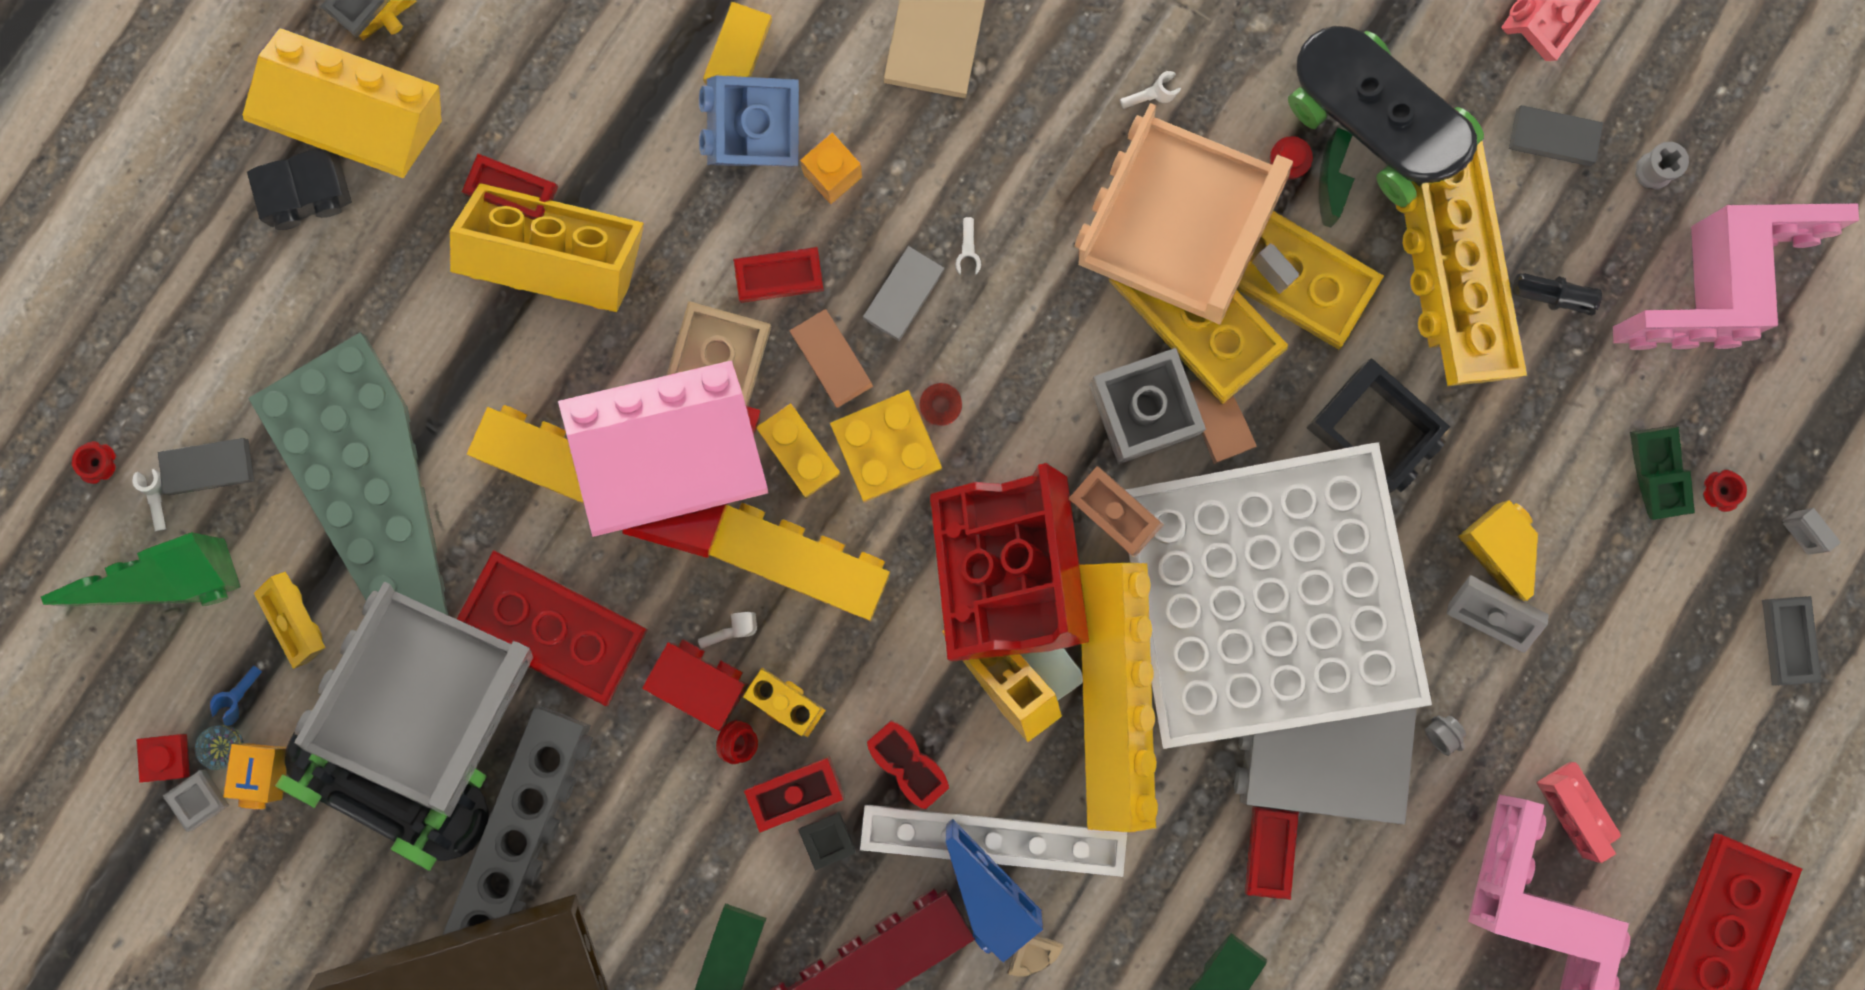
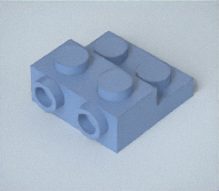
(750, 121)

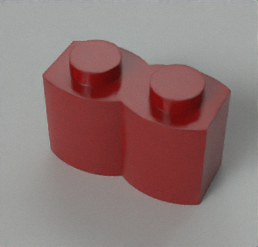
(916, 773)

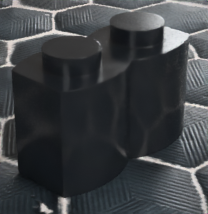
(299, 188)

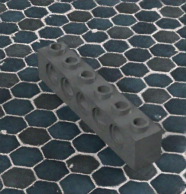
(510, 813)

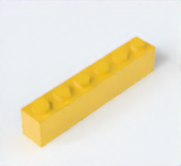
(1118, 698)

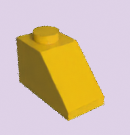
(1506, 547)

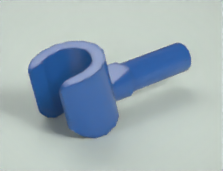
(231, 698)

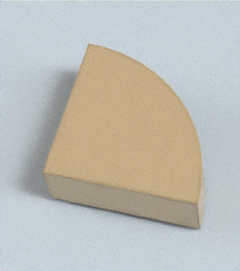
(1034, 956)

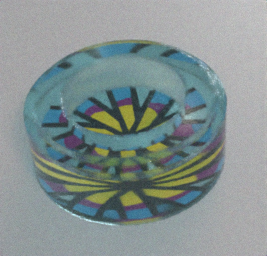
(214, 746)

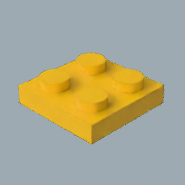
(886, 446)

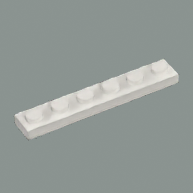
(1002, 839)

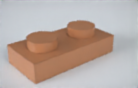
(1116, 511)

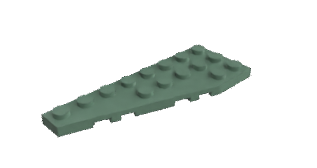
(358, 467)

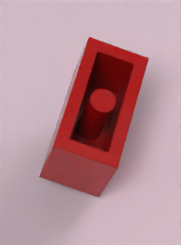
(695, 684)
(794, 794)

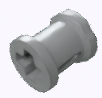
(1673, 158)

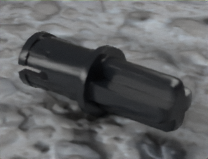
(1558, 293)

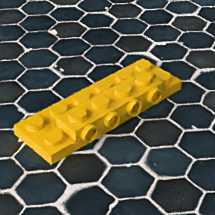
(1463, 277)

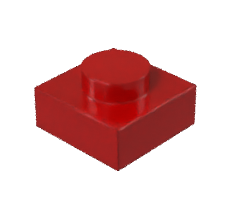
(163, 758)

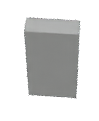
(903, 293)

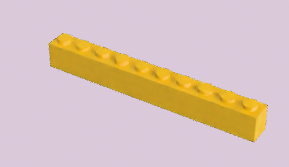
(743, 536)

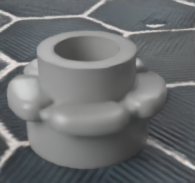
(1446, 734)

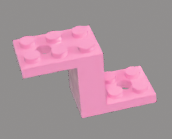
(1735, 275)
(1501, 906)

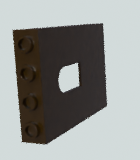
(519, 951)

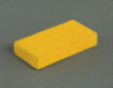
(739, 42)

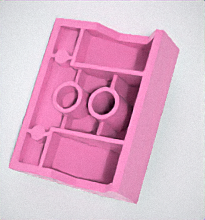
(662, 448)

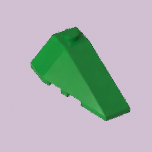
(172, 572)

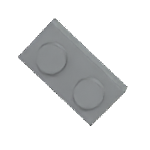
(1497, 614)

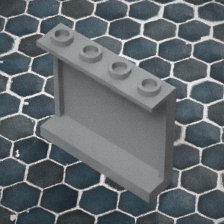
(413, 700)
(1332, 767)

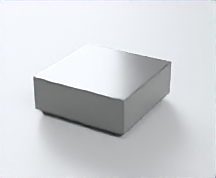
(1275, 268)
(1811, 531)
(195, 800)

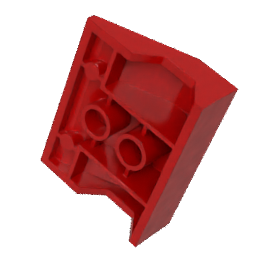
(1008, 567)

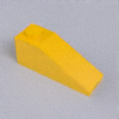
(1017, 692)

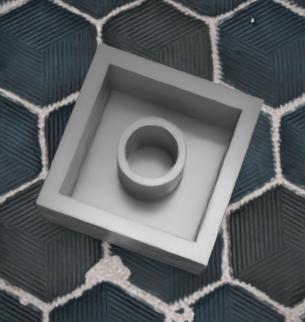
(1147, 406)

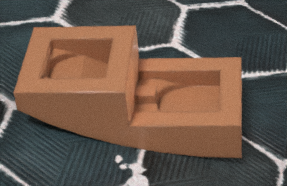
(831, 358)
(1224, 423)

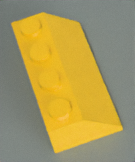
(342, 103)
(562, 255)

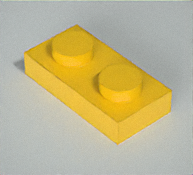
(798, 450)
(289, 619)

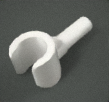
(1156, 92)
(968, 246)
(153, 494)
(743, 625)

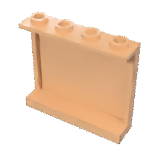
(1181, 216)

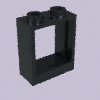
(1401, 399)

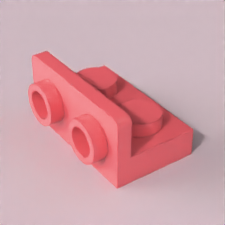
(1548, 23)
(1580, 812)

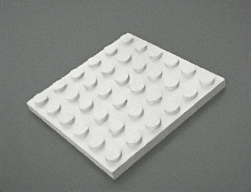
(1278, 599)

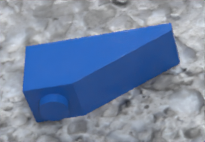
(996, 906)

